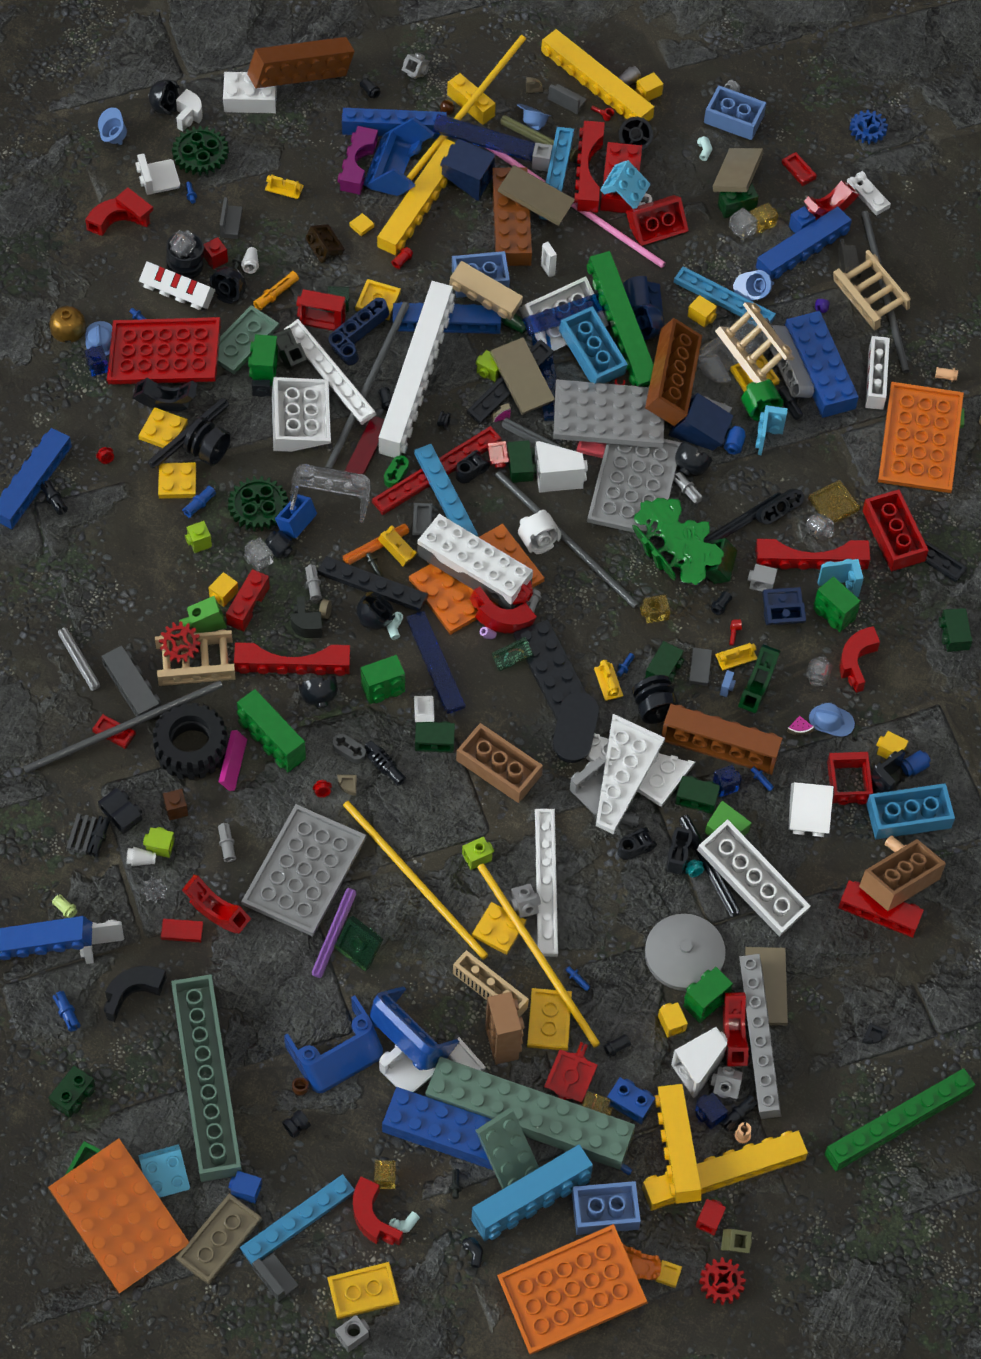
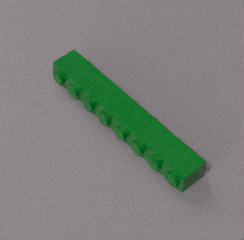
(621, 317)
(899, 1119)

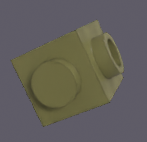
(736, 1241)

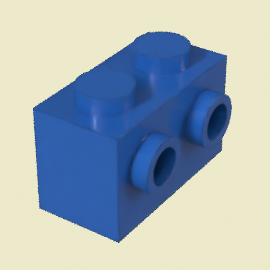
(295, 521)
(631, 1100)

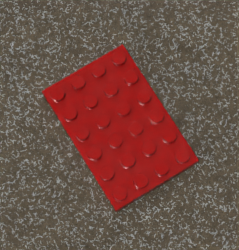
(164, 350)

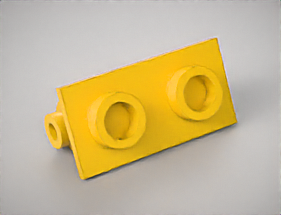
(283, 187)
(736, 656)
(608, 681)

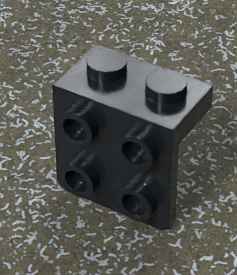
(881, 776)

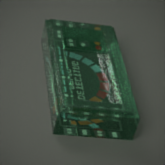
(512, 654)

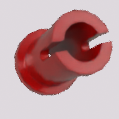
(405, 254)

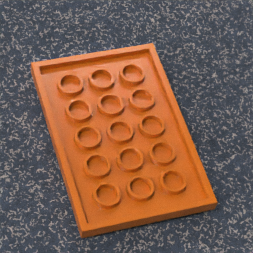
(920, 437)
(450, 597)
(118, 1215)
(572, 1289)

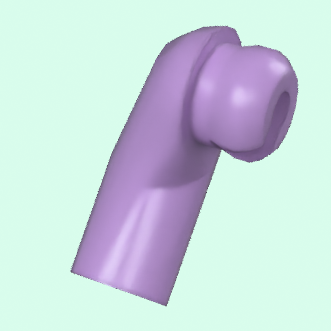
(487, 633)

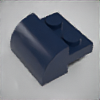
(643, 292)
(783, 606)

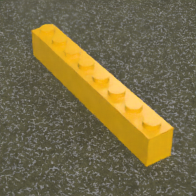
(595, 77)
(415, 203)
(733, 1167)

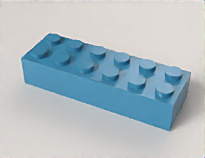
(532, 1193)

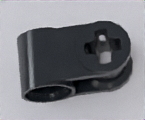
(473, 465)
(639, 842)

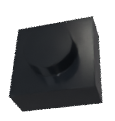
(261, 388)

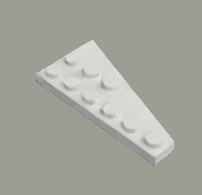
(628, 760)
(661, 778)

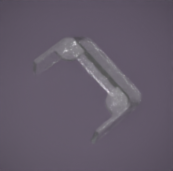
(717, 359)
(333, 481)

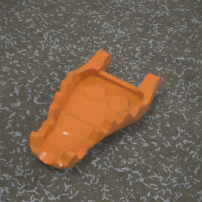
(644, 1265)

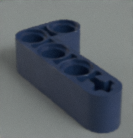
(356, 322)

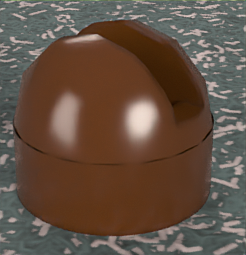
(447, 106)
(300, 1086)

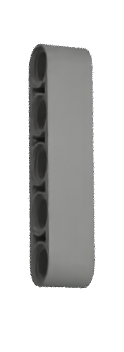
(793, 370)

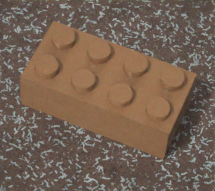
(499, 763)
(902, 874)
(504, 1027)

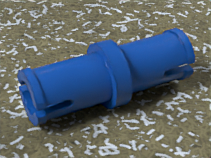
(199, 501)
(66, 1011)

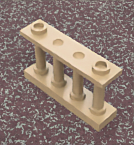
(862, 304)
(738, 348)
(203, 673)

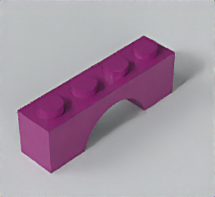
(363, 144)

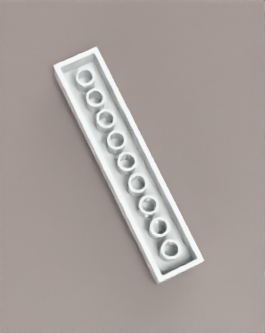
(416, 369)

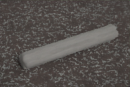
(79, 659)

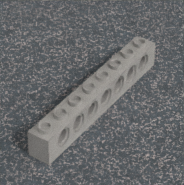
(760, 1036)

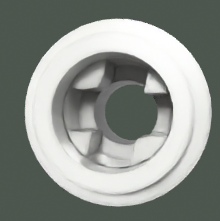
(250, 261)
(139, 856)

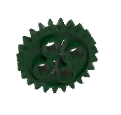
(200, 150)
(257, 503)

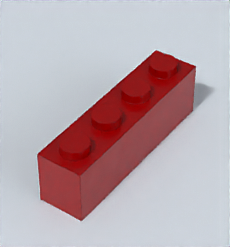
(902, 918)

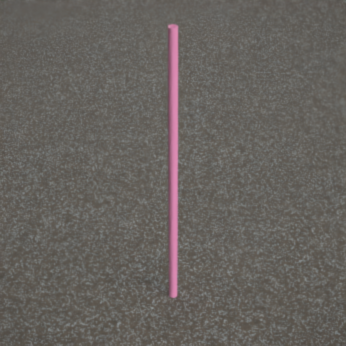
(593, 217)

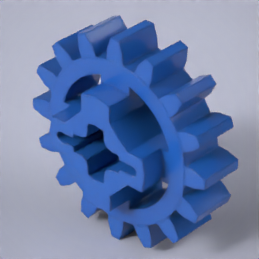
(868, 127)

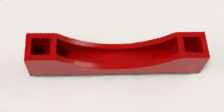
(592, 140)
(777, 555)
(331, 660)

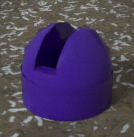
(822, 305)

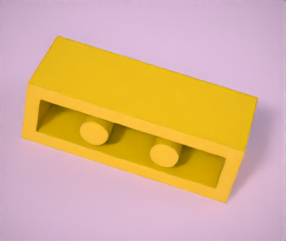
(460, 91)

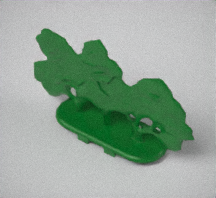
(680, 539)

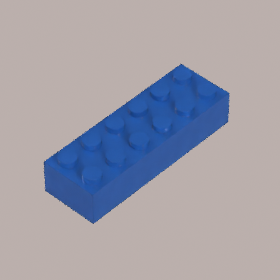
(832, 385)
(436, 1126)

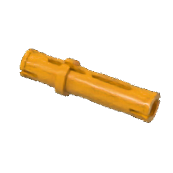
(271, 294)

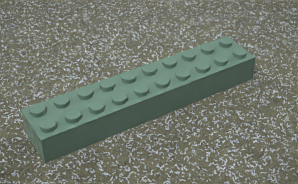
(206, 1078)
(538, 1113)

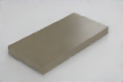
(738, 170)
(536, 195)
(522, 376)
(775, 983)
(219, 1239)

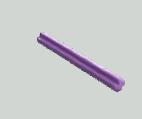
(333, 933)

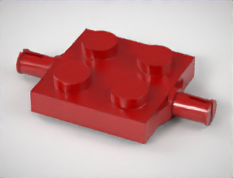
(571, 1074)

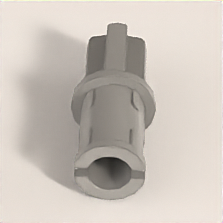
(688, 488)
(313, 583)
(226, 842)

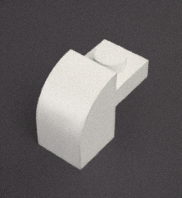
(190, 109)

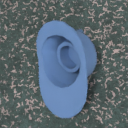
(533, 118)
(112, 126)
(753, 285)
(99, 334)
(831, 720)

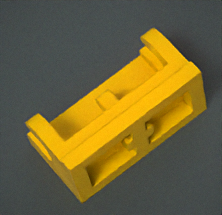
(397, 546)

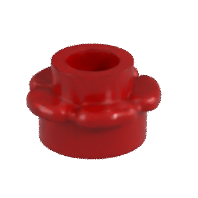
(105, 455)
(322, 788)

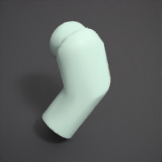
(704, 142)
(392, 627)
(405, 1225)

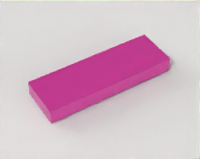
(232, 760)

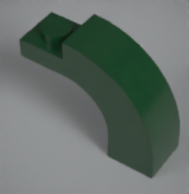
(760, 679)

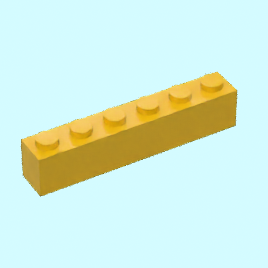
(679, 1144)

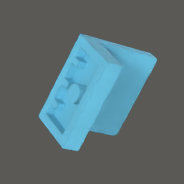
(627, 183)
(771, 421)
(844, 571)
(165, 1170)

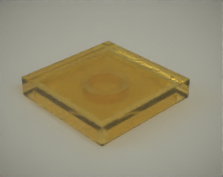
(834, 501)

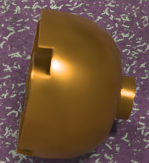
(67, 324)

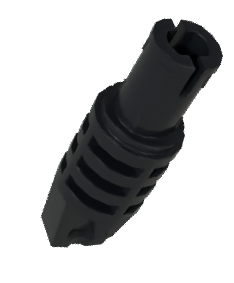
(384, 762)

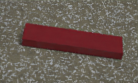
(366, 447)

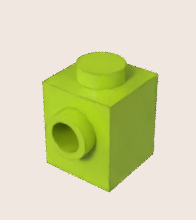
(487, 367)
(198, 537)
(159, 841)
(477, 852)

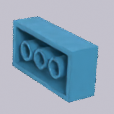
(593, 346)
(910, 811)

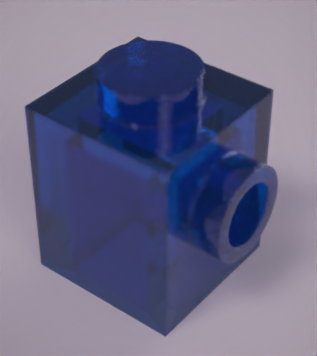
(96, 360)
(727, 779)
(710, 1110)

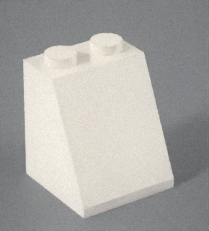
(559, 468)
(810, 808)
(699, 1059)

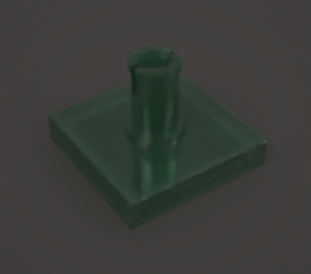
(358, 943)

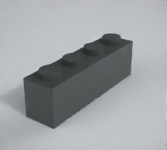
(129, 681)

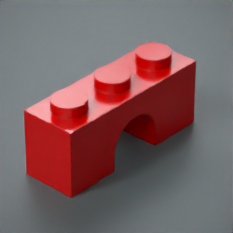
(252, 590)

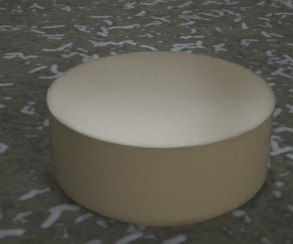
(325, 608)

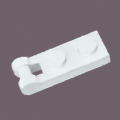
(869, 193)

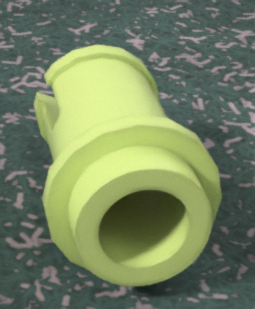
(68, 910)

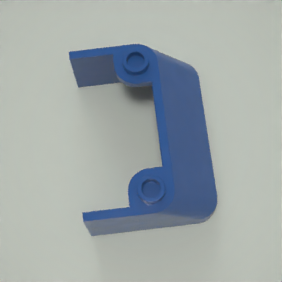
(393, 155)
(406, 1032)
(341, 1061)

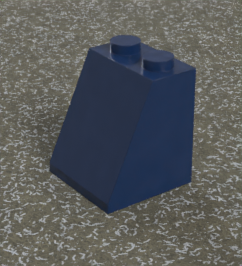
(468, 167)
(704, 424)

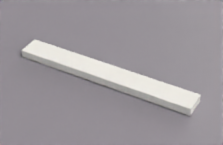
(329, 370)
(546, 882)

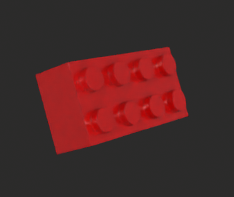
(616, 154)
(895, 530)

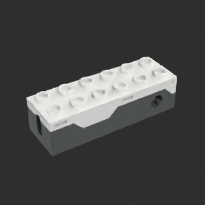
(475, 563)

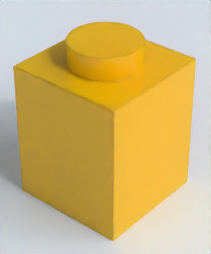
(649, 87)
(702, 311)
(223, 589)
(890, 743)
(672, 1019)

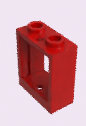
(319, 318)
(850, 760)

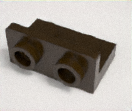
(323, 242)

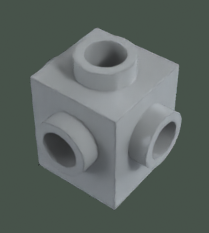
(415, 65)
(525, 900)
(726, 1082)

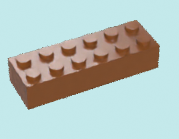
(300, 62)
(511, 224)
(673, 372)
(721, 738)

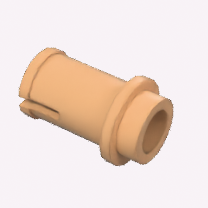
(948, 374)
(893, 844)
(741, 1131)

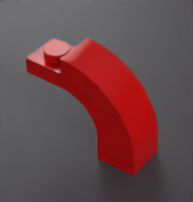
(842, 196)
(107, 213)
(498, 618)
(858, 644)
(214, 908)
(734, 1029)
(371, 1227)

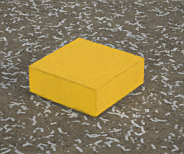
(361, 224)
(669, 1274)

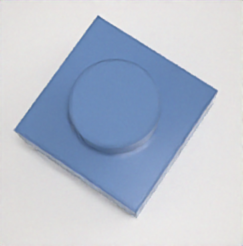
(728, 684)

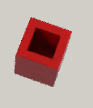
(215, 253)
(711, 1216)

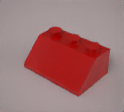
(657, 220)

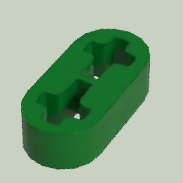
(399, 473)

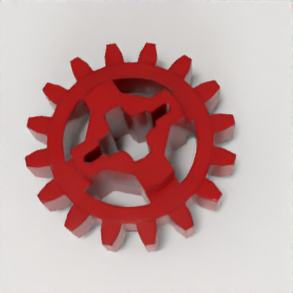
(168, 636)
(716, 1275)

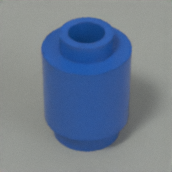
(735, 440)
(915, 763)

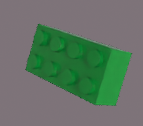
(271, 731)

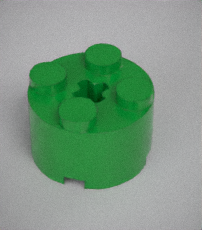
(760, 395)

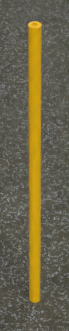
(468, 105)
(415, 880)
(538, 955)

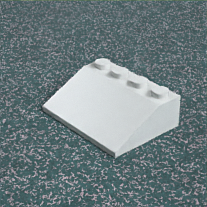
(566, 294)
(300, 413)

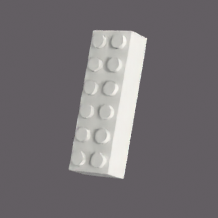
(753, 877)

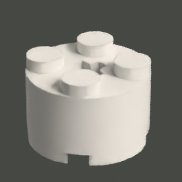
(539, 532)

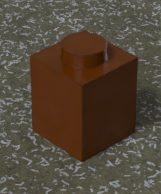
(175, 804)

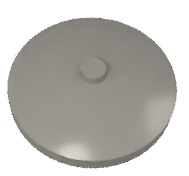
(683, 949)

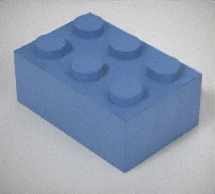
(735, 112)
(491, 264)
(606, 1205)

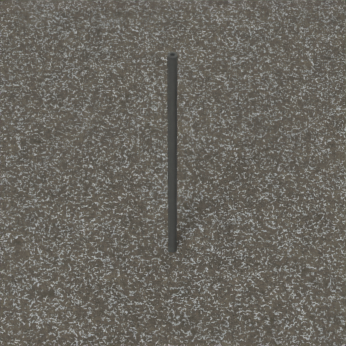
(887, 299)
(370, 379)
(573, 545)
(121, 727)

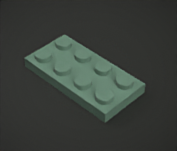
(236, 340)
(507, 1148)

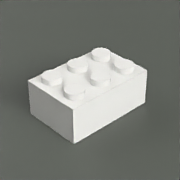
(242, 97)

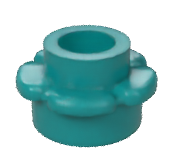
(694, 868)

